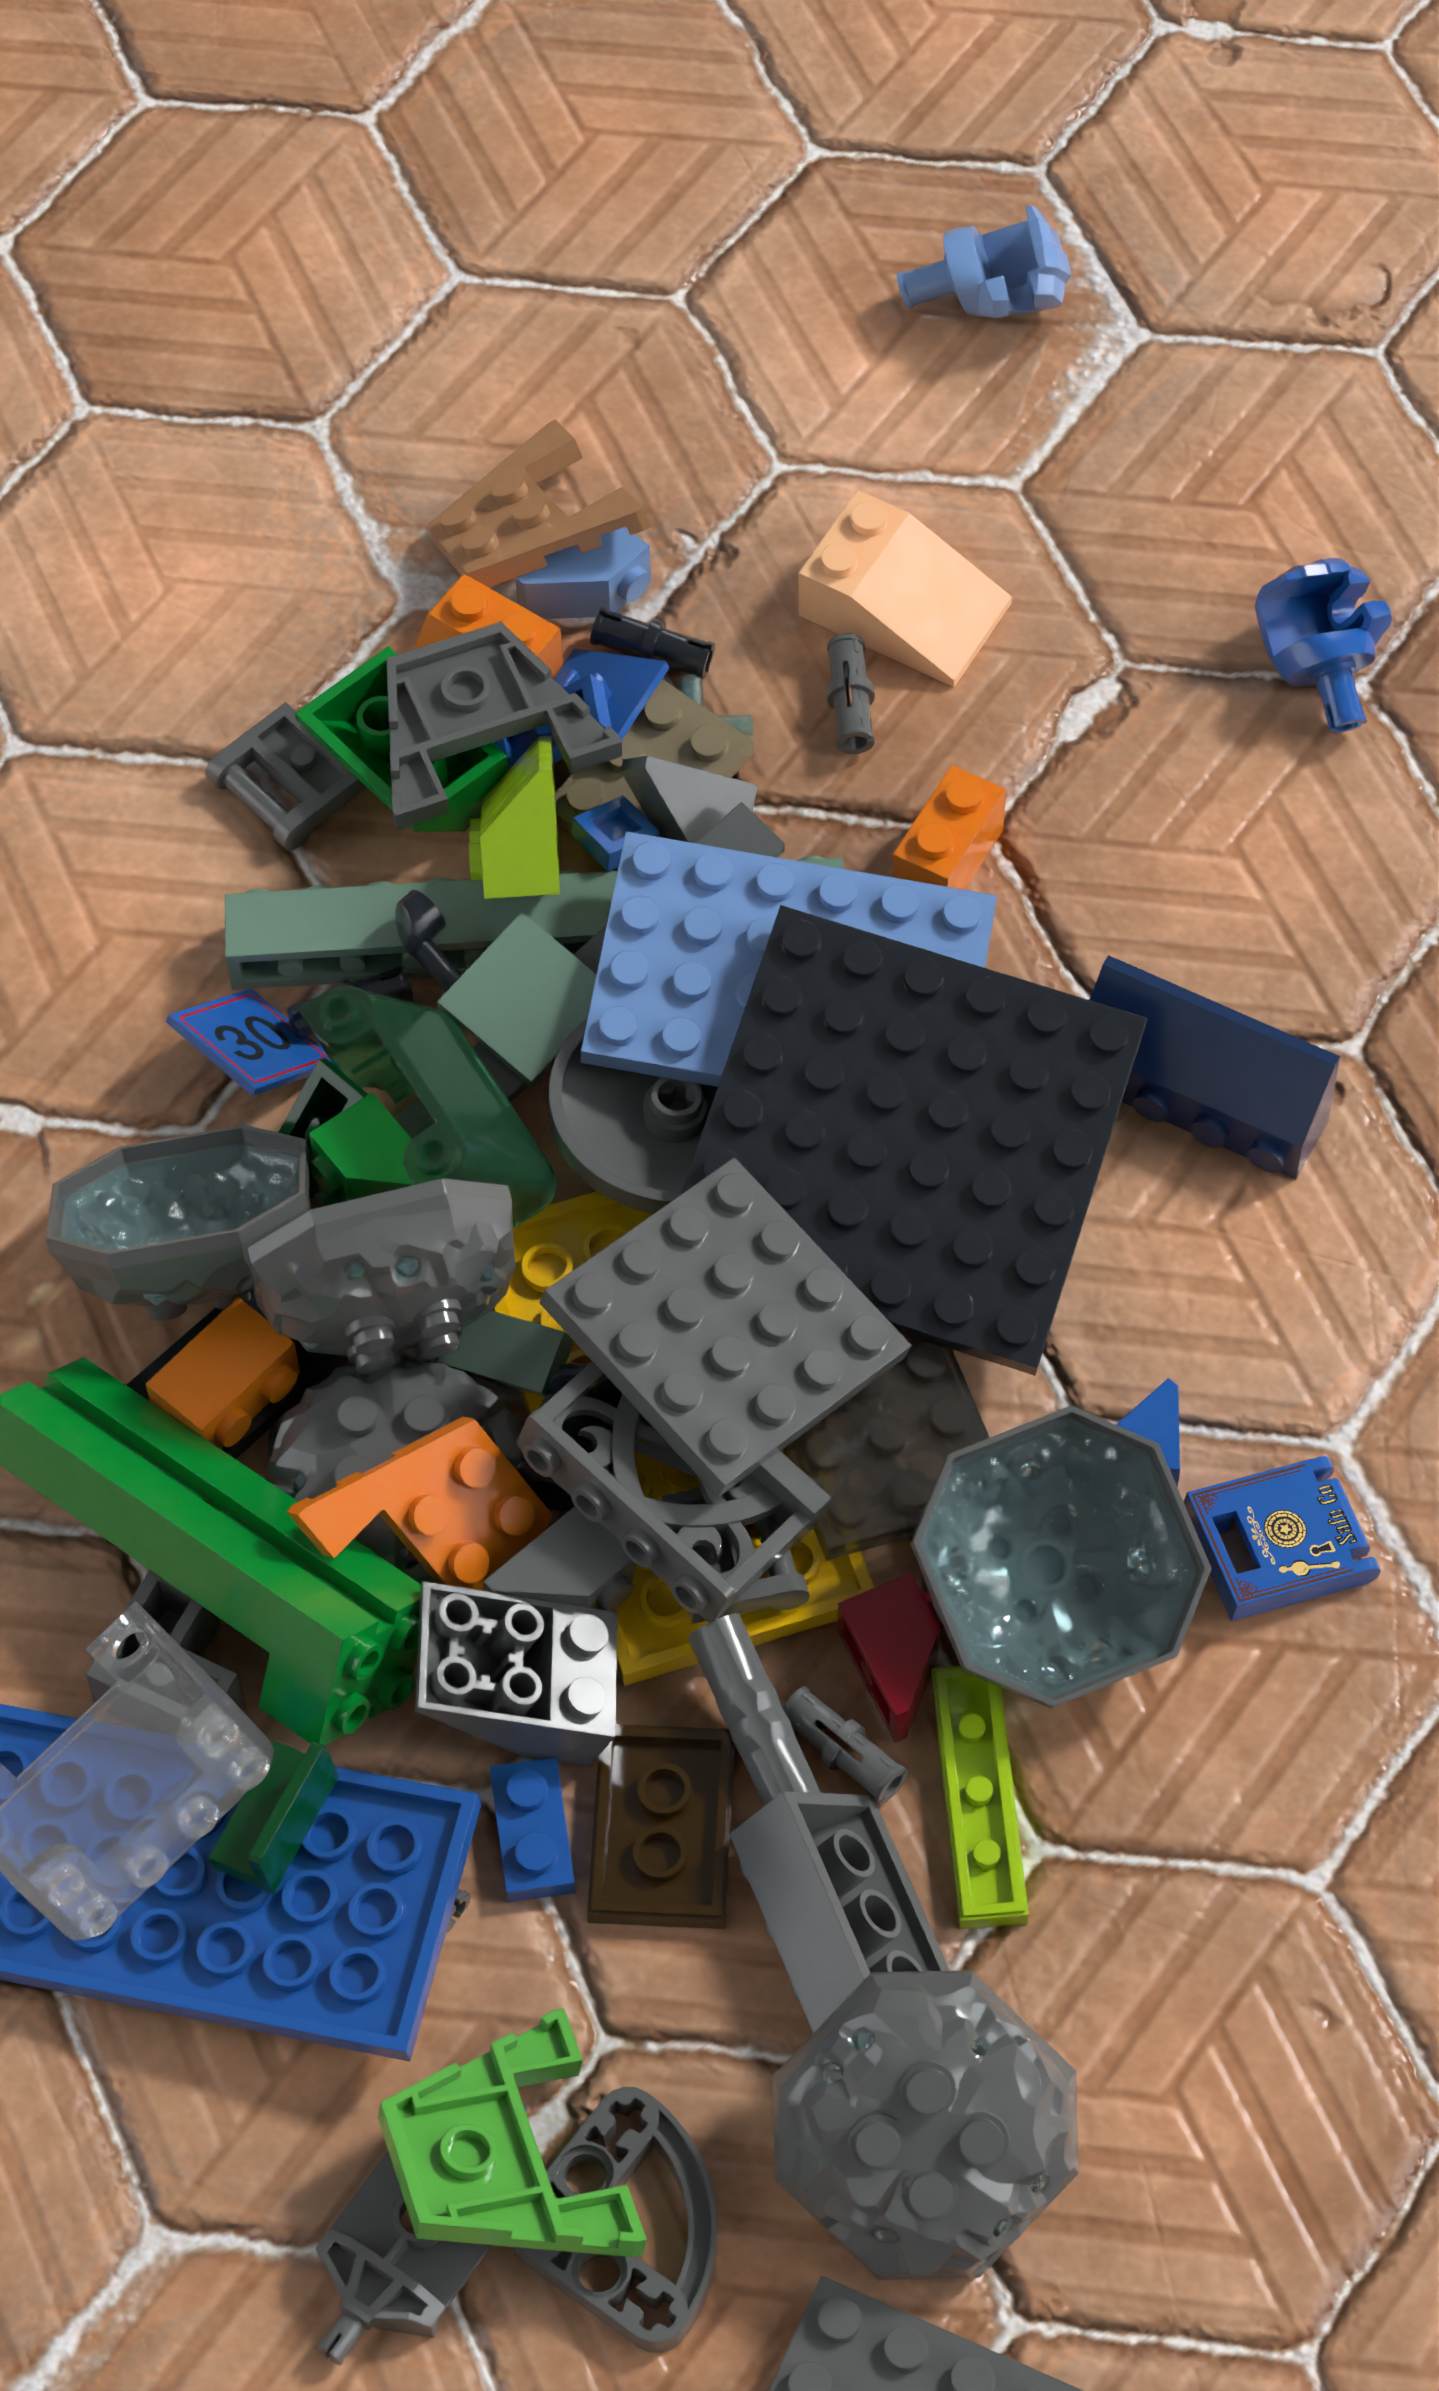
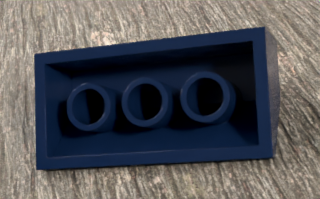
(1222, 1071)

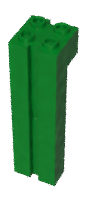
(221, 1535)

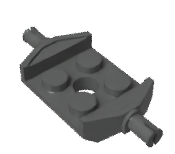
(386, 2272)

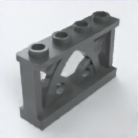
(648, 1524)

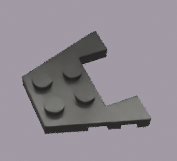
(471, 695)

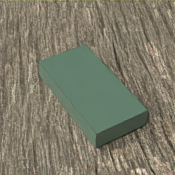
(511, 1352)

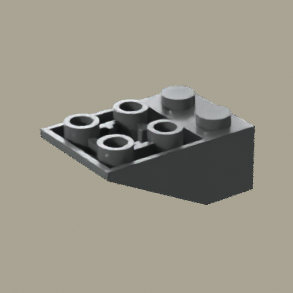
(518, 1671)

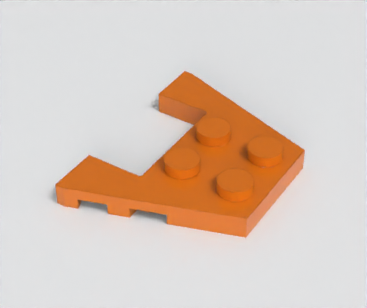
(443, 1497)

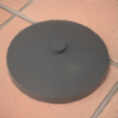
(625, 1128)

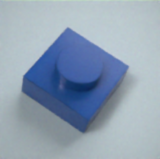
(604, 829)

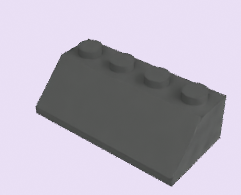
(833, 1895)

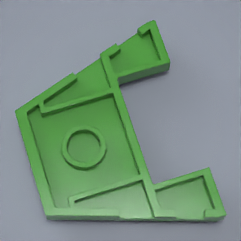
(474, 2161)

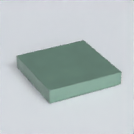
(522, 998)

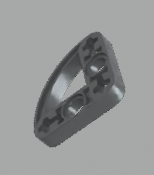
(682, 2156)

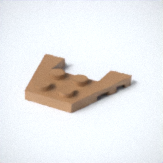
(511, 524)

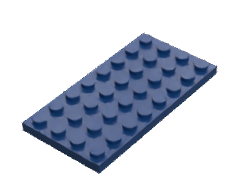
(324, 1960)

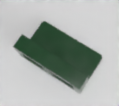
(275, 1816)

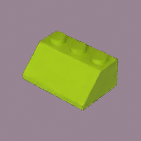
(517, 834)

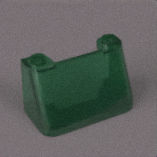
(424, 1051)

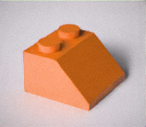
(474, 606)

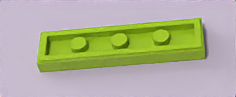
(979, 1800)

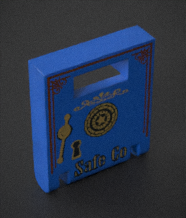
(1295, 1531)

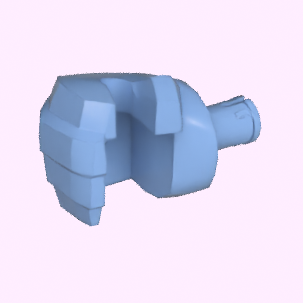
(995, 272)

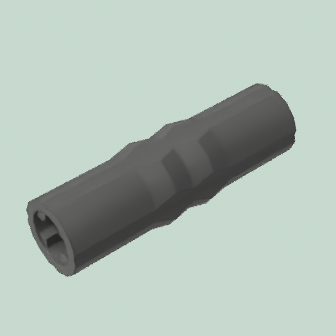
(751, 1708)

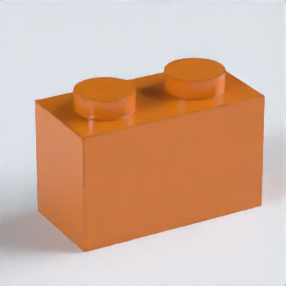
(952, 831)
(226, 1375)

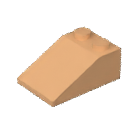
(900, 590)

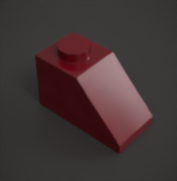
(894, 1645)

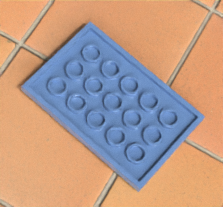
(694, 929)

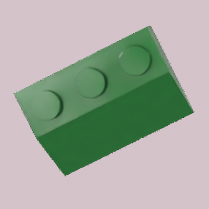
(354, 727)

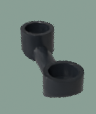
(417, 924)

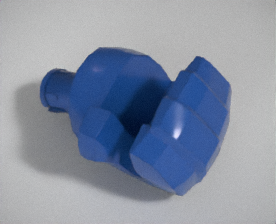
(1319, 637)

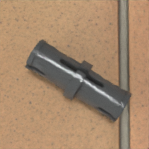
(853, 717)
(875, 1772)

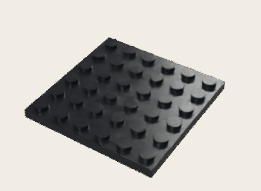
(924, 1126)

